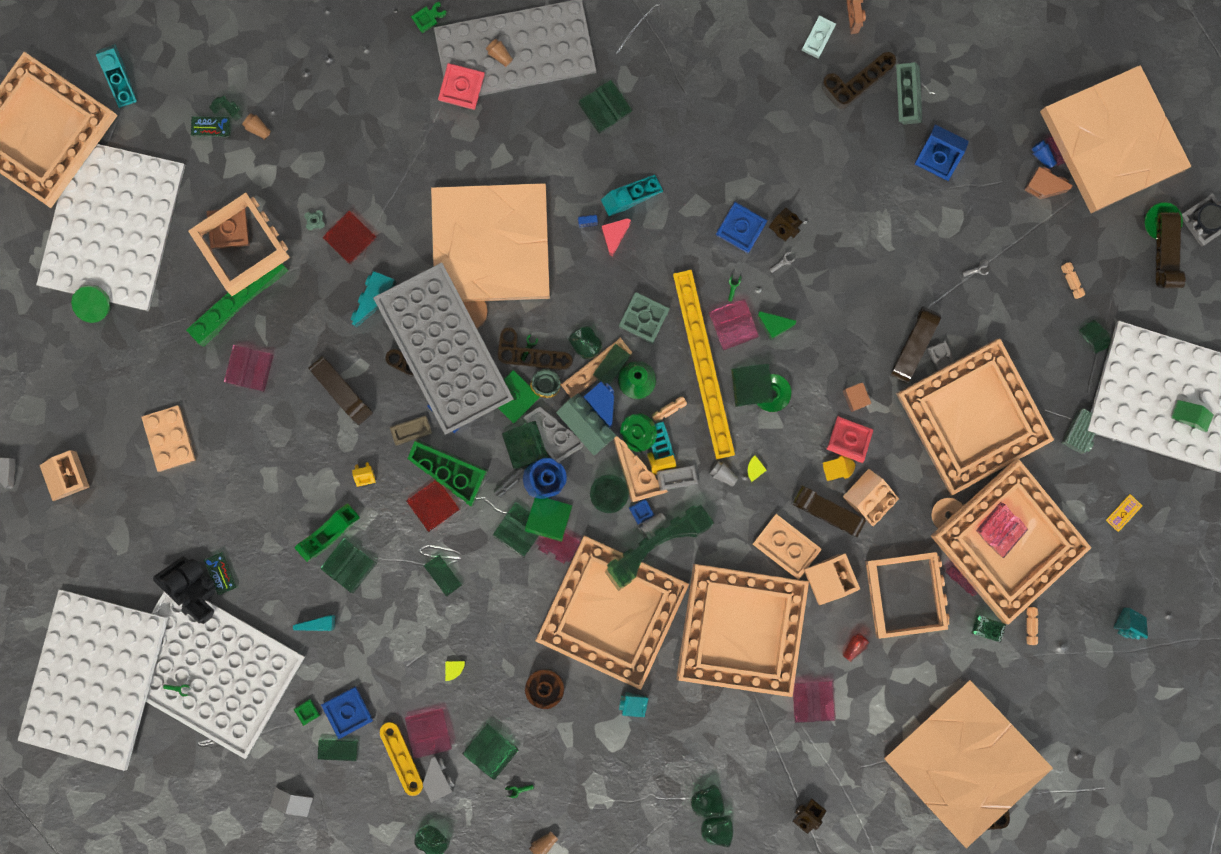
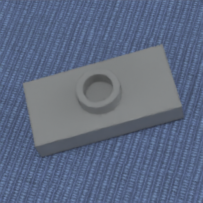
(940, 355)
(677, 477)

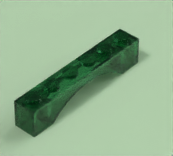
(691, 525)

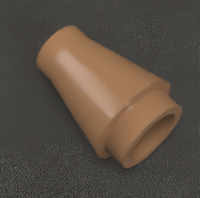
(499, 52)
(256, 126)
(543, 844)

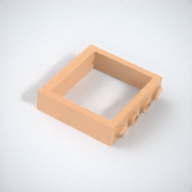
(256, 271)
(937, 582)

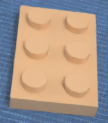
(168, 438)
(787, 546)

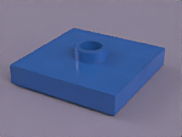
(741, 227)
(347, 712)

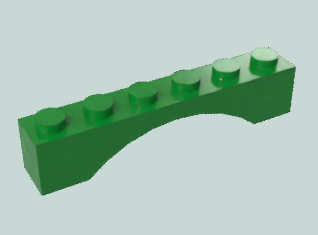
(220, 313)

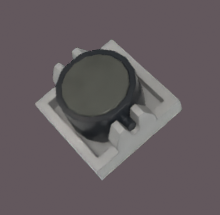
(1204, 220)

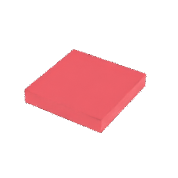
(461, 86)
(850, 439)

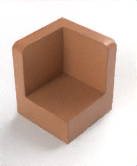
(857, 397)

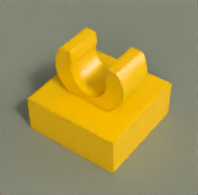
(364, 475)

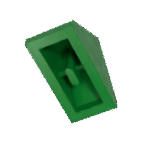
(774, 324)
(1192, 415)

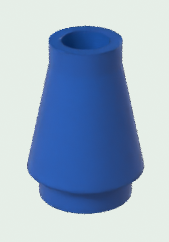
(1044, 154)

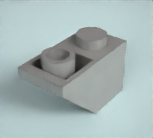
(436, 781)

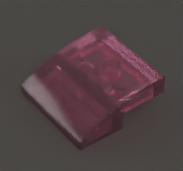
(733, 324)
(248, 368)
(1002, 530)
(814, 701)
(428, 733)

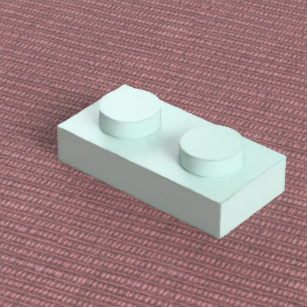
(818, 37)

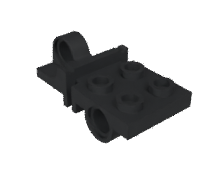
(188, 586)

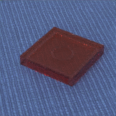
(349, 237)
(433, 505)

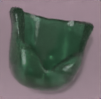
(580, 341)
(714, 806)
(724, 831)
(431, 840)

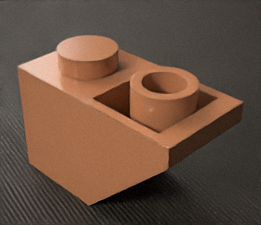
(1045, 184)

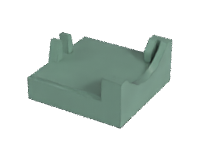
(644, 317)

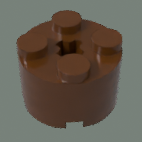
(541, 699)

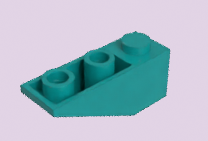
(116, 75)
(631, 195)
(375, 285)
(1131, 624)
(633, 705)

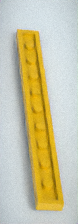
(703, 364)

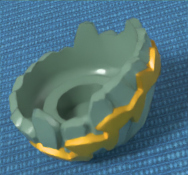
(545, 383)

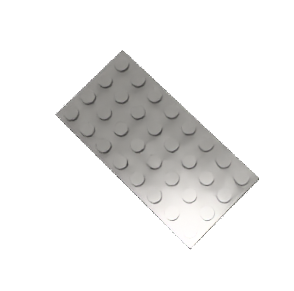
(543, 41)
(443, 348)

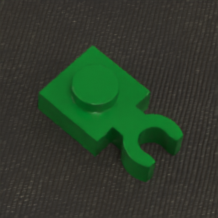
(426, 18)

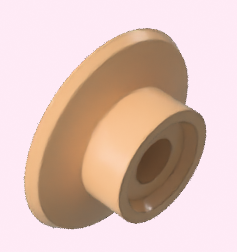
(941, 507)

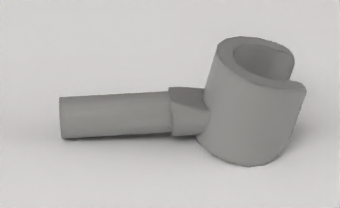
(784, 261)
(982, 269)

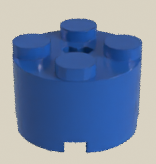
(534, 481)

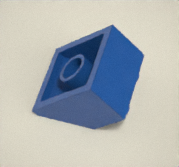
(942, 152)
(602, 401)

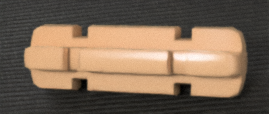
(1073, 280)
(669, 409)
(1032, 626)

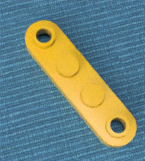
(401, 758)

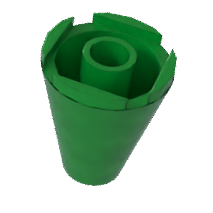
(635, 387)

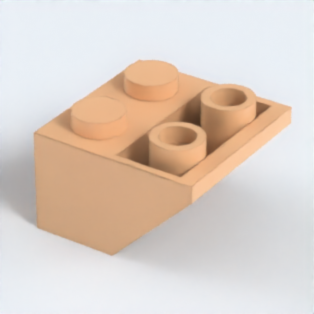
(64, 475)
(871, 497)
(832, 579)

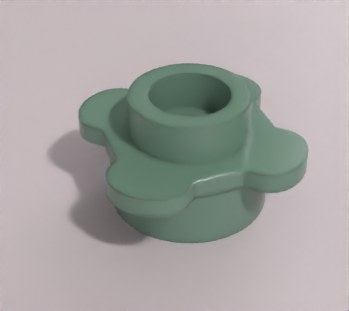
(319, 224)

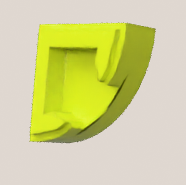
(755, 468)
(453, 669)

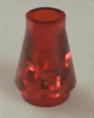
(855, 647)

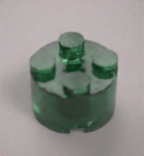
(599, 499)

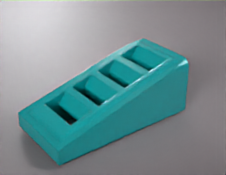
(661, 425)
(320, 624)

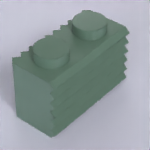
(1078, 436)

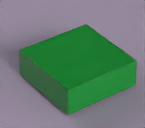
(307, 712)

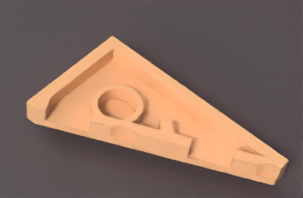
(639, 480)

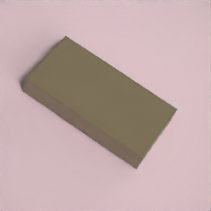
(411, 430)

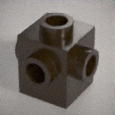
(786, 224)
(809, 816)

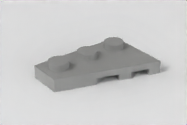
(556, 438)

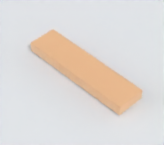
(584, 377)

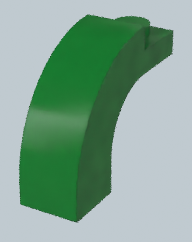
(328, 533)

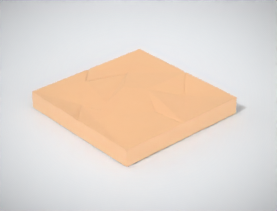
(46, 128)
(1115, 139)
(493, 240)
(975, 416)
(1033, 563)
(607, 626)
(742, 630)
(968, 764)

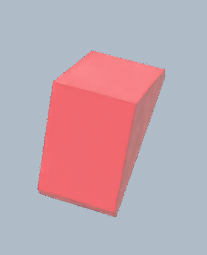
(614, 233)

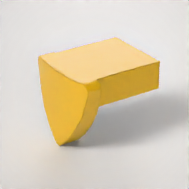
(661, 464)
(839, 468)

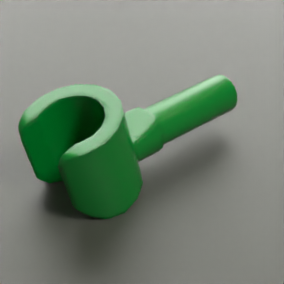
(733, 287)
(529, 346)
(176, 688)
(516, 791)

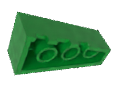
(453, 472)

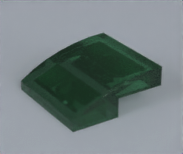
(605, 106)
(752, 385)
(512, 531)
(348, 566)
(490, 751)

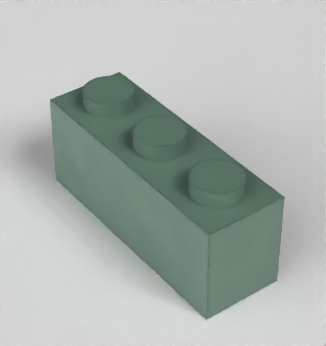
(909, 93)
(586, 424)

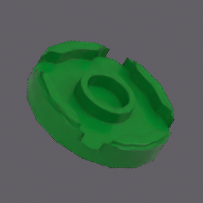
(90, 303)
(638, 432)

